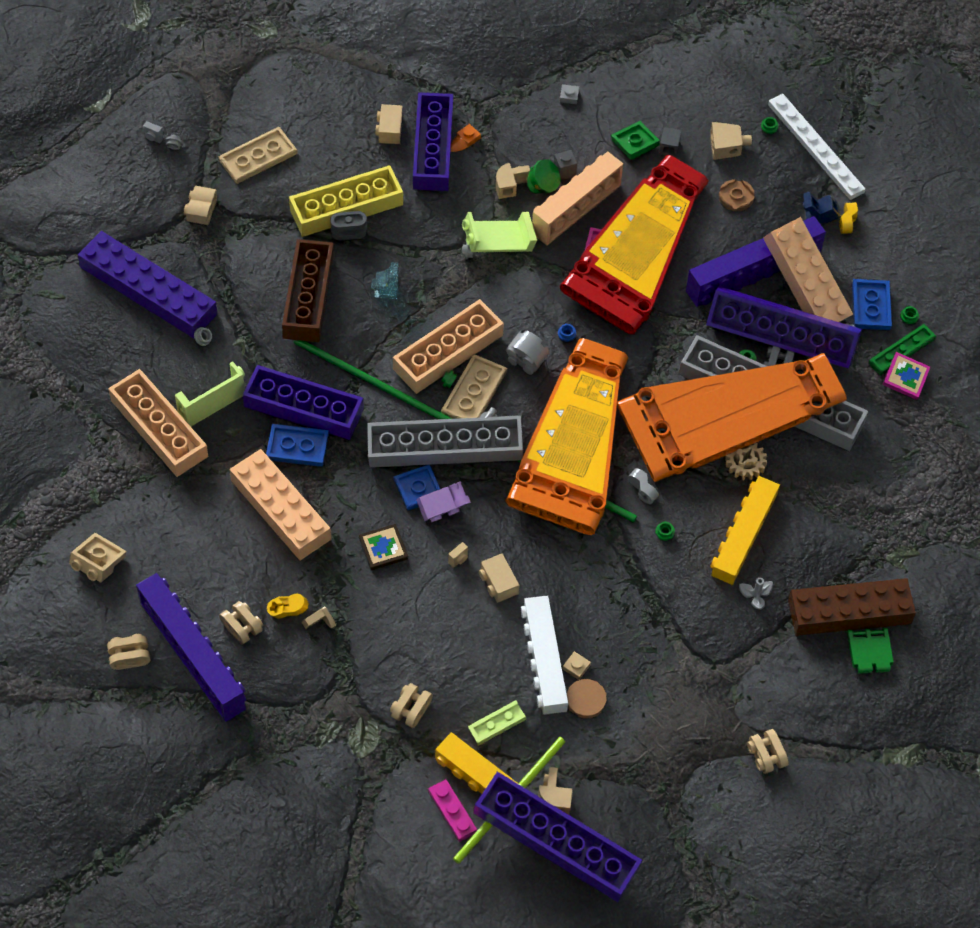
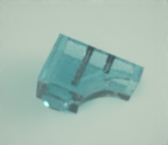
(386, 282)

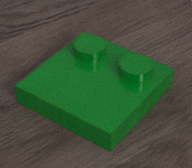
(635, 140)

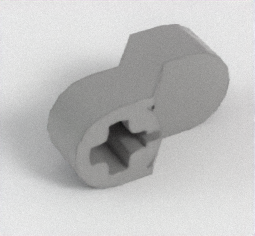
(640, 480)

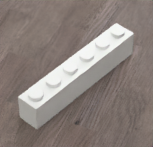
(545, 655)

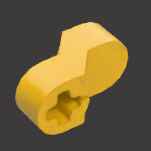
(847, 219)
(287, 606)

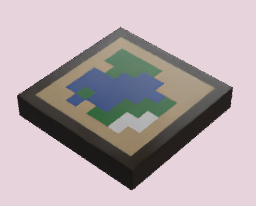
(383, 547)

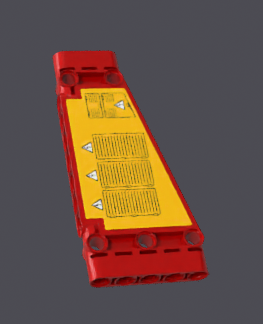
(636, 247)

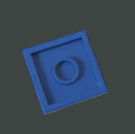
(415, 485)

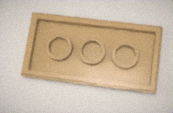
(257, 155)
(474, 389)

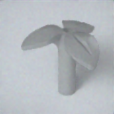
(761, 589)

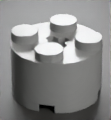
(527, 351)

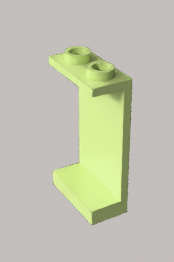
(500, 235)
(213, 399)

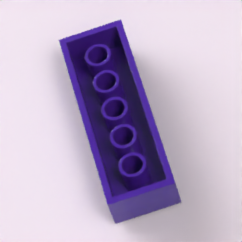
(433, 141)
(303, 402)

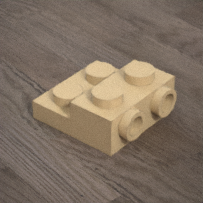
(96, 557)

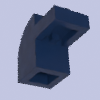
(824, 209)

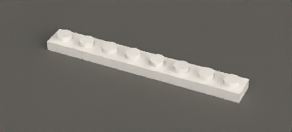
(816, 147)

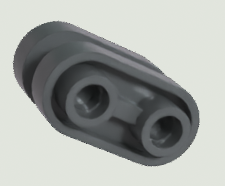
(348, 225)
(774, 354)

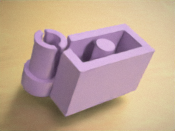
(443, 501)

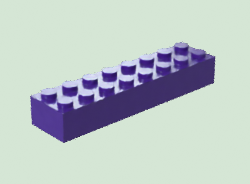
(740, 267)
(147, 284)
(783, 326)
(192, 647)
(557, 836)

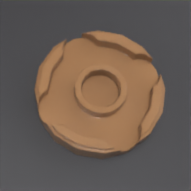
(736, 195)
(586, 698)

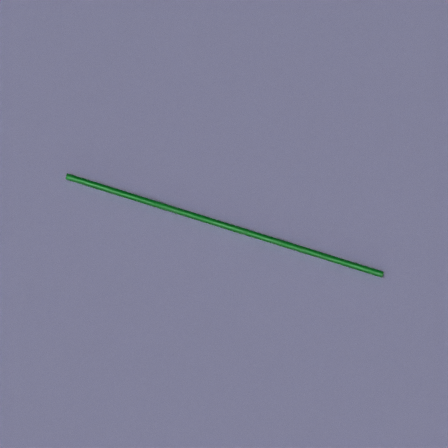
(415, 403)

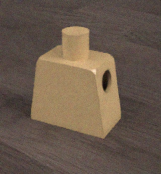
(727, 140)

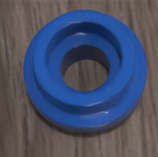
(567, 328)

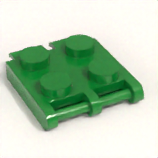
(870, 651)

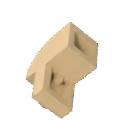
(508, 178)
(555, 795)

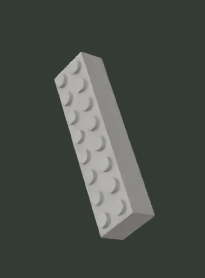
(445, 441)

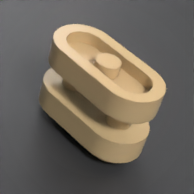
(243, 613)
(128, 652)
(408, 695)
(763, 760)

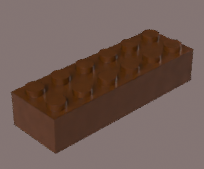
(307, 290)
(851, 606)

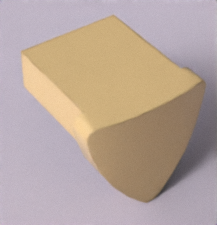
(323, 614)

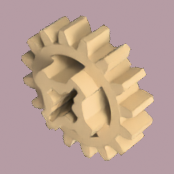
(745, 466)

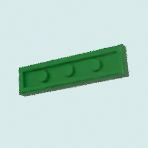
(907, 346)

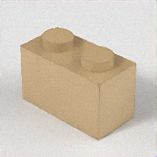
(390, 124)
(499, 578)

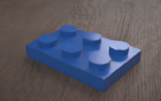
(871, 304)
(297, 445)

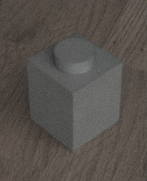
(670, 142)
(566, 164)

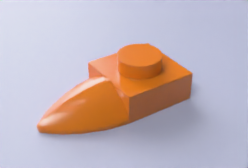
(465, 138)

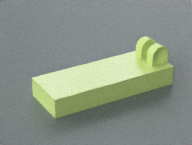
(497, 722)

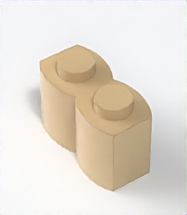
(201, 205)

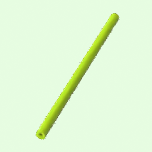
(524, 783)

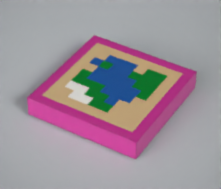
(906, 375)

